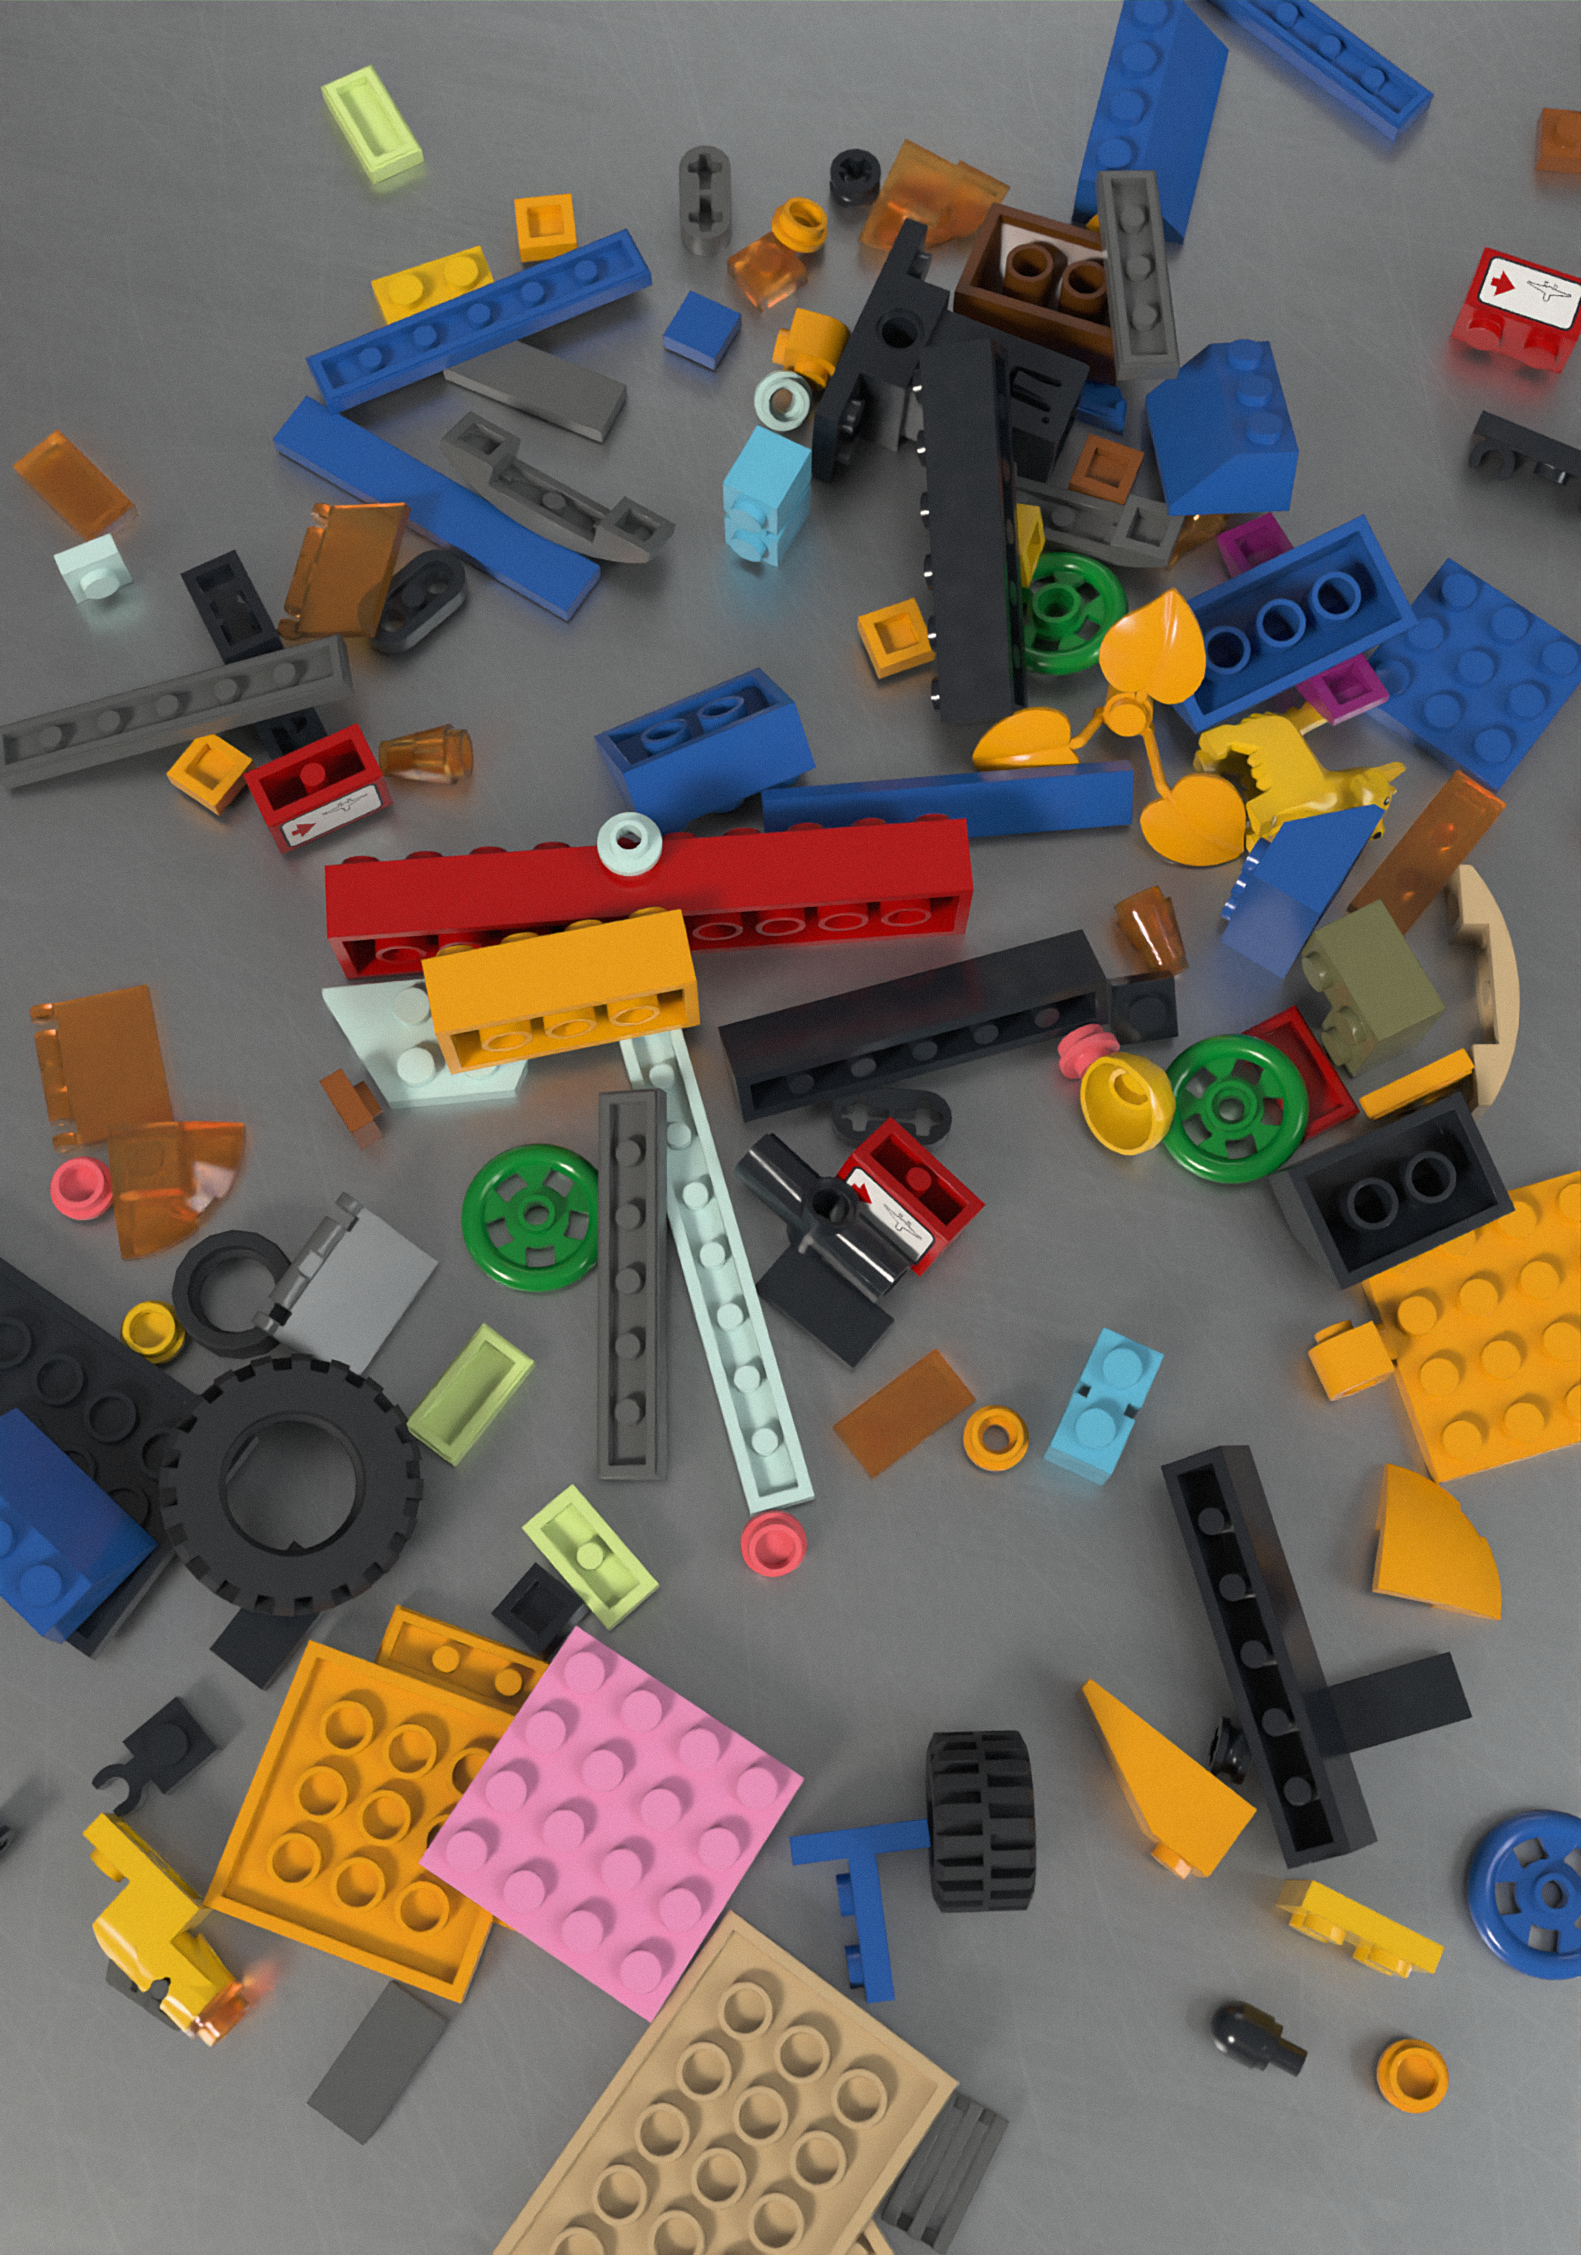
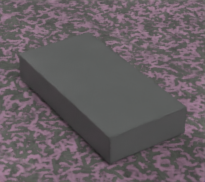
(377, 2062)

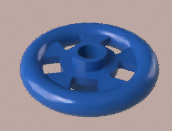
(1497, 1863)

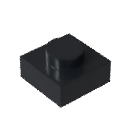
(1143, 1007)
(540, 1611)

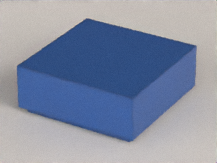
(702, 330)

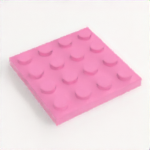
(612, 1823)

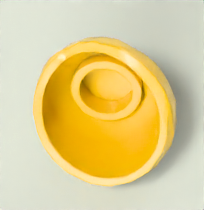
(1127, 1102)

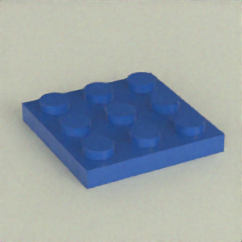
(1474, 677)

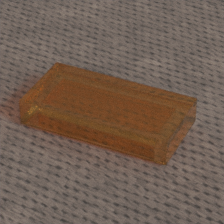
(75, 488)
(904, 1414)

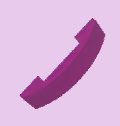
(1336, 692)

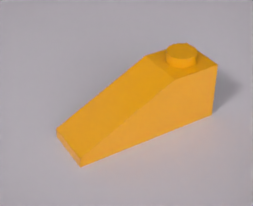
(1170, 1794)

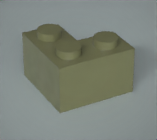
(1374, 986)

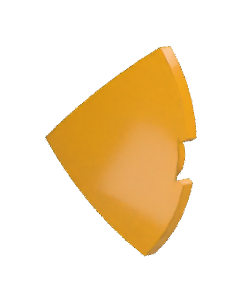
(1432, 1549)

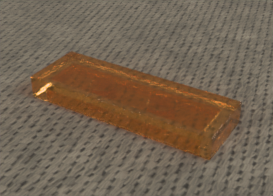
(1431, 850)

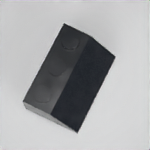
(1392, 1191)

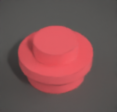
(1084, 1047)
(82, 1188)
(773, 1543)

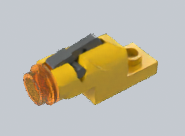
(151, 1938)

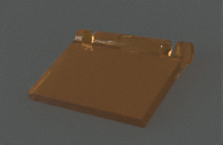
(344, 570)
(101, 1065)

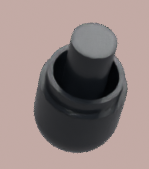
(1254, 2038)

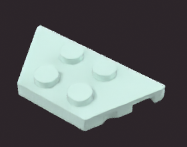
(398, 1046)

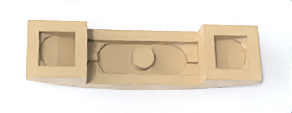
(1477, 921)

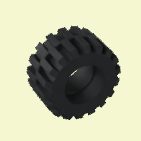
(980, 1821)

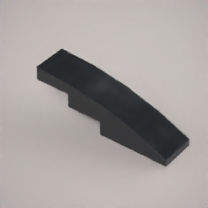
(243, 631)

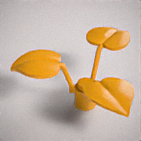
(1145, 659)

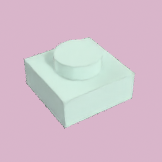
(93, 569)

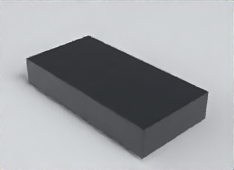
(825, 1306)
(263, 1643)
(1399, 1702)

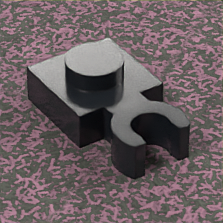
(165, 1752)

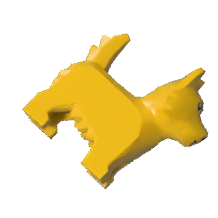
(1284, 774)

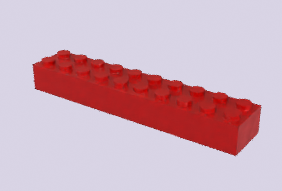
(731, 889)

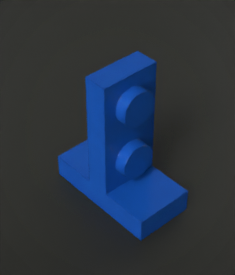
(861, 1894)

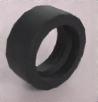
(195, 1270)

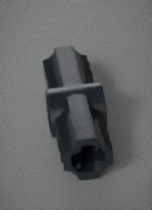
(800, 1194)

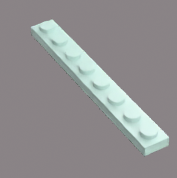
(721, 1283)

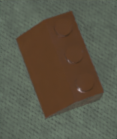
(1041, 286)

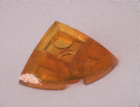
(934, 193)
(168, 1178)

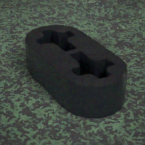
(894, 1103)

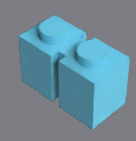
(767, 496)
(1098, 1425)

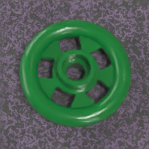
(1069, 573)
(1273, 1142)
(484, 1205)

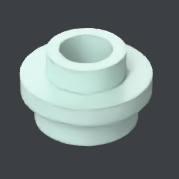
(795, 412)
(631, 861)

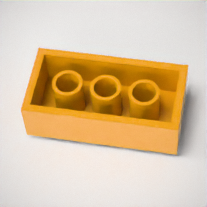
(562, 990)

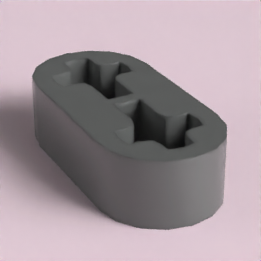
(715, 200)

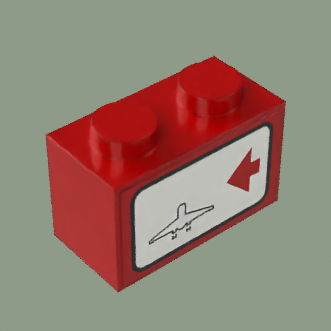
(1521, 311)
(319, 788)
(909, 1194)

